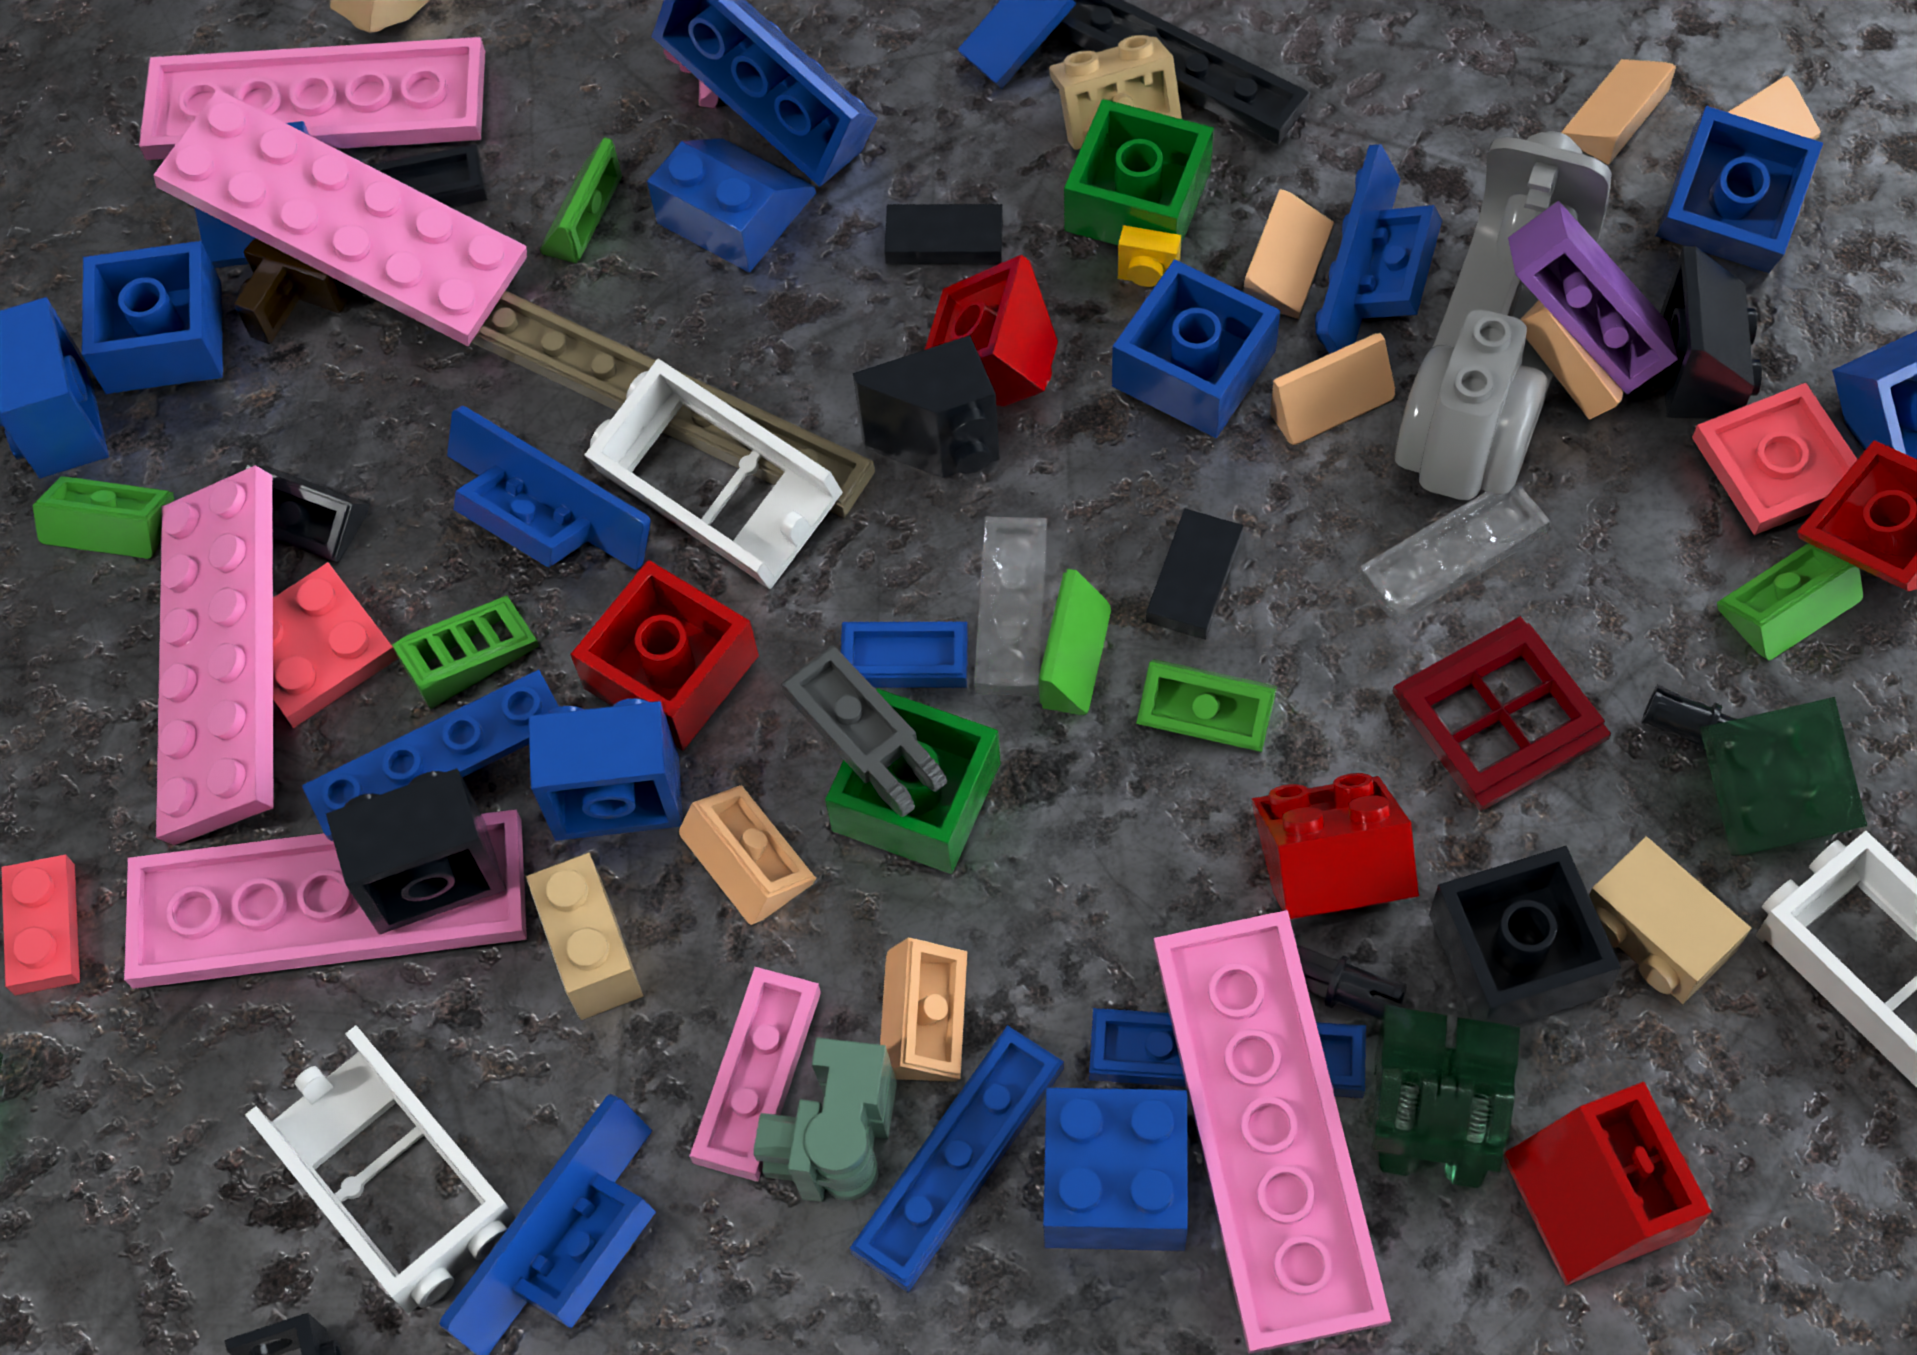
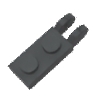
(861, 726)

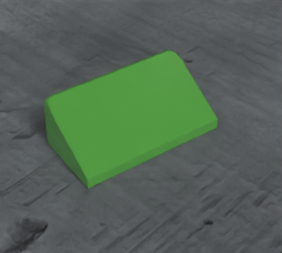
(584, 204)
(101, 516)
(1792, 600)
(1073, 646)
(1206, 704)

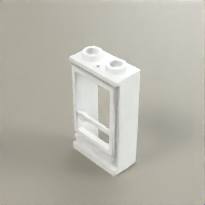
(782, 519)
(1796, 908)
(335, 1113)

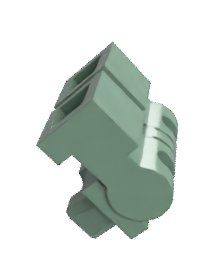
(833, 1143)

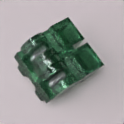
(1441, 1099)

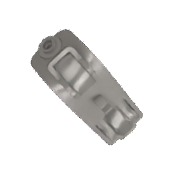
(1482, 377)

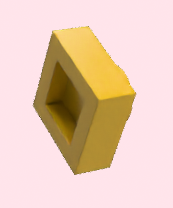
(1146, 254)

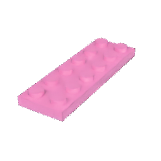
(341, 92)
(341, 217)
(216, 658)
(290, 909)
(1270, 1133)

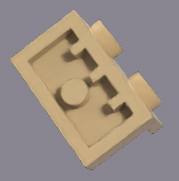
(1132, 74)

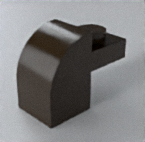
(277, 287)

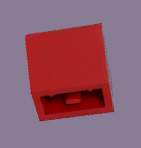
(1336, 845)
(1607, 1184)

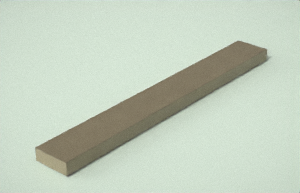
(607, 368)

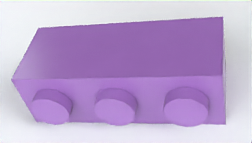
(1592, 297)

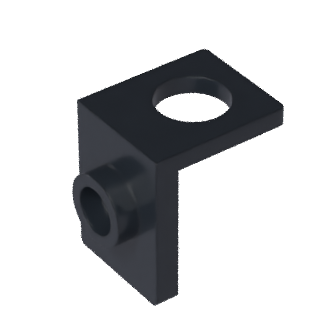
(294, 1333)

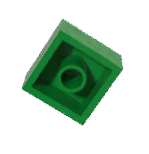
(1137, 173)
(941, 819)

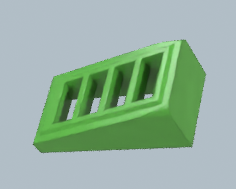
(458, 675)

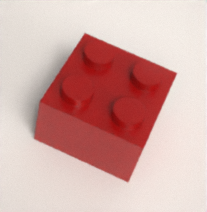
(667, 647)

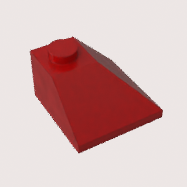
(1007, 325)
(1872, 517)

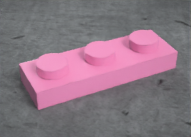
(755, 1070)

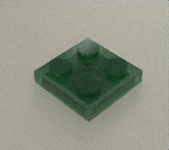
(1783, 776)

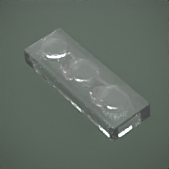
(1452, 551)
(1011, 606)

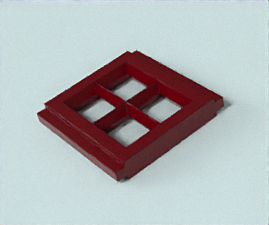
(1532, 758)

